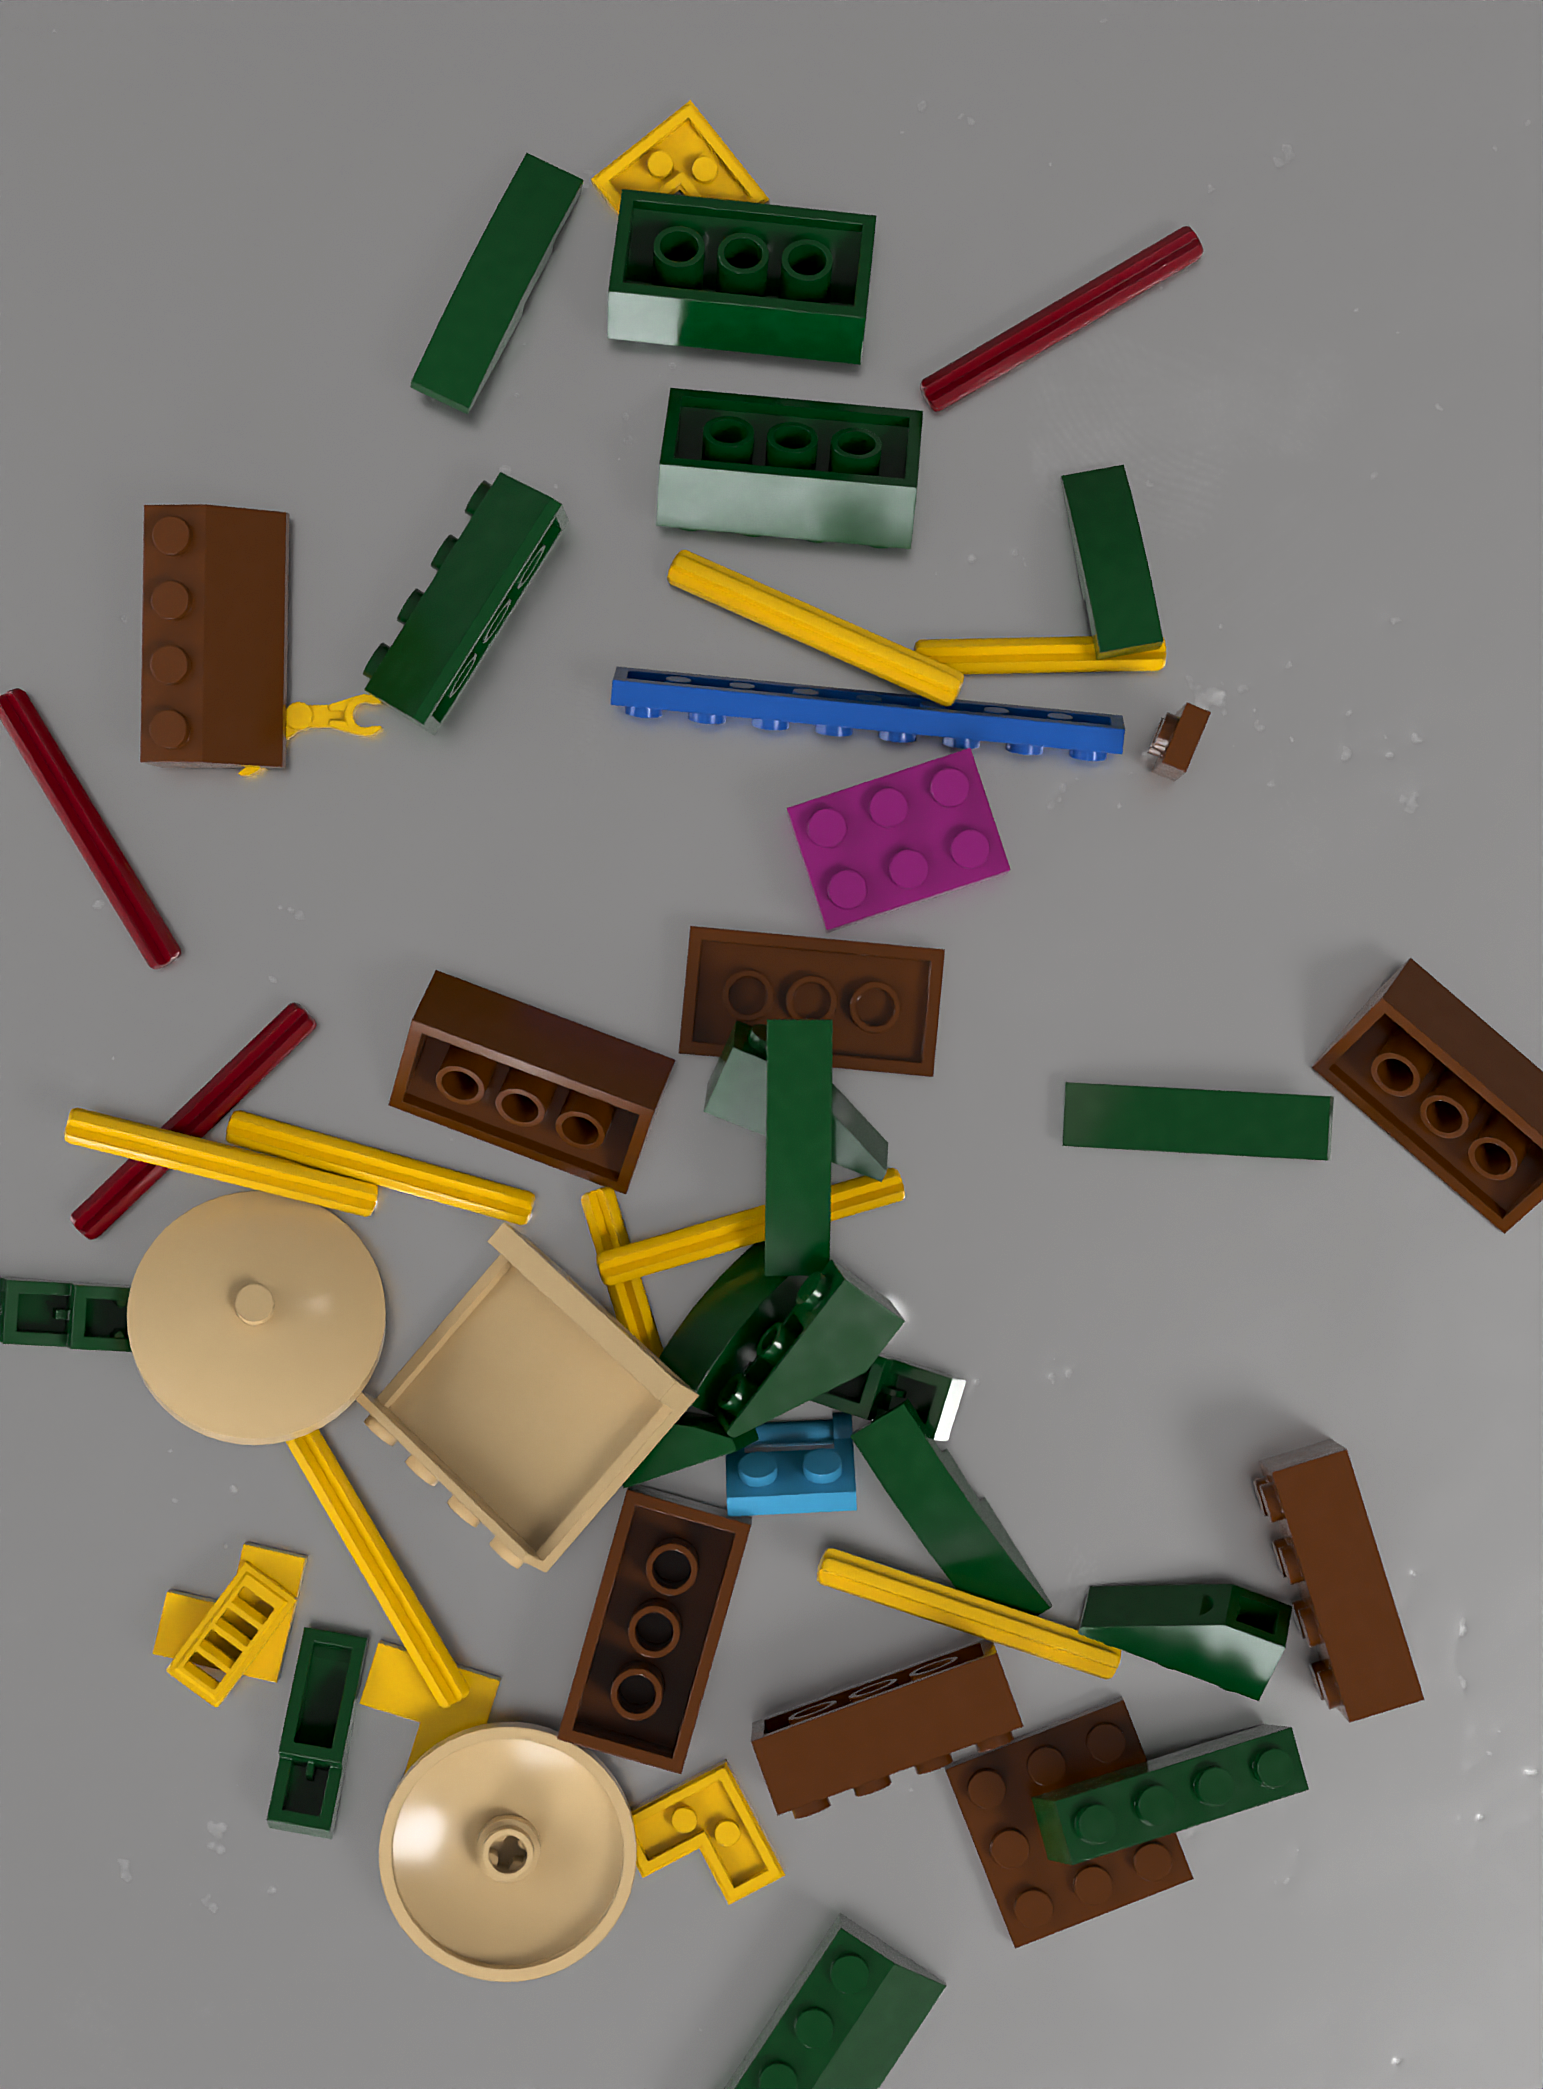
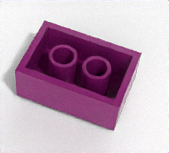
(898, 840)

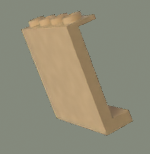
(528, 1405)

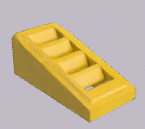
(196, 1678)

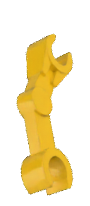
(335, 716)

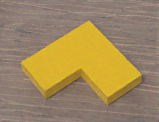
(678, 159)
(185, 1611)
(399, 1689)
(710, 1816)

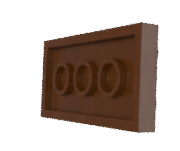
(875, 993)

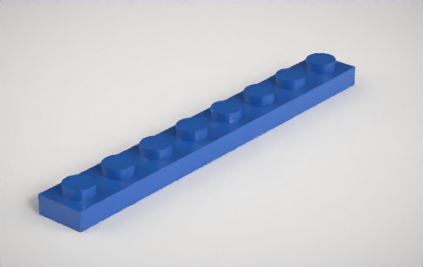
(840, 710)

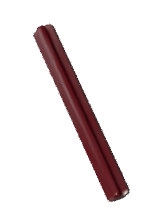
(1061, 318)
(87, 829)
(197, 1116)

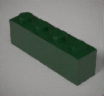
(1169, 1793)

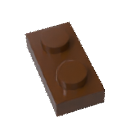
(1177, 740)

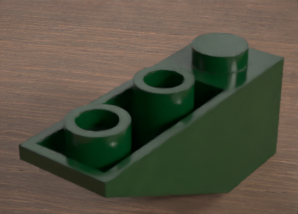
(820, 1345)
(1197, 1629)

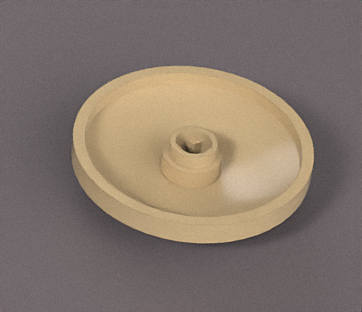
(256, 1318)
(507, 1852)

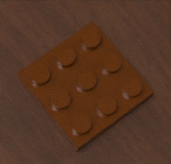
(996, 1802)

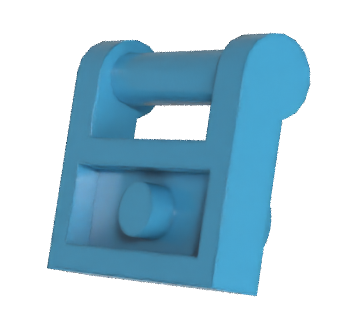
(795, 1478)

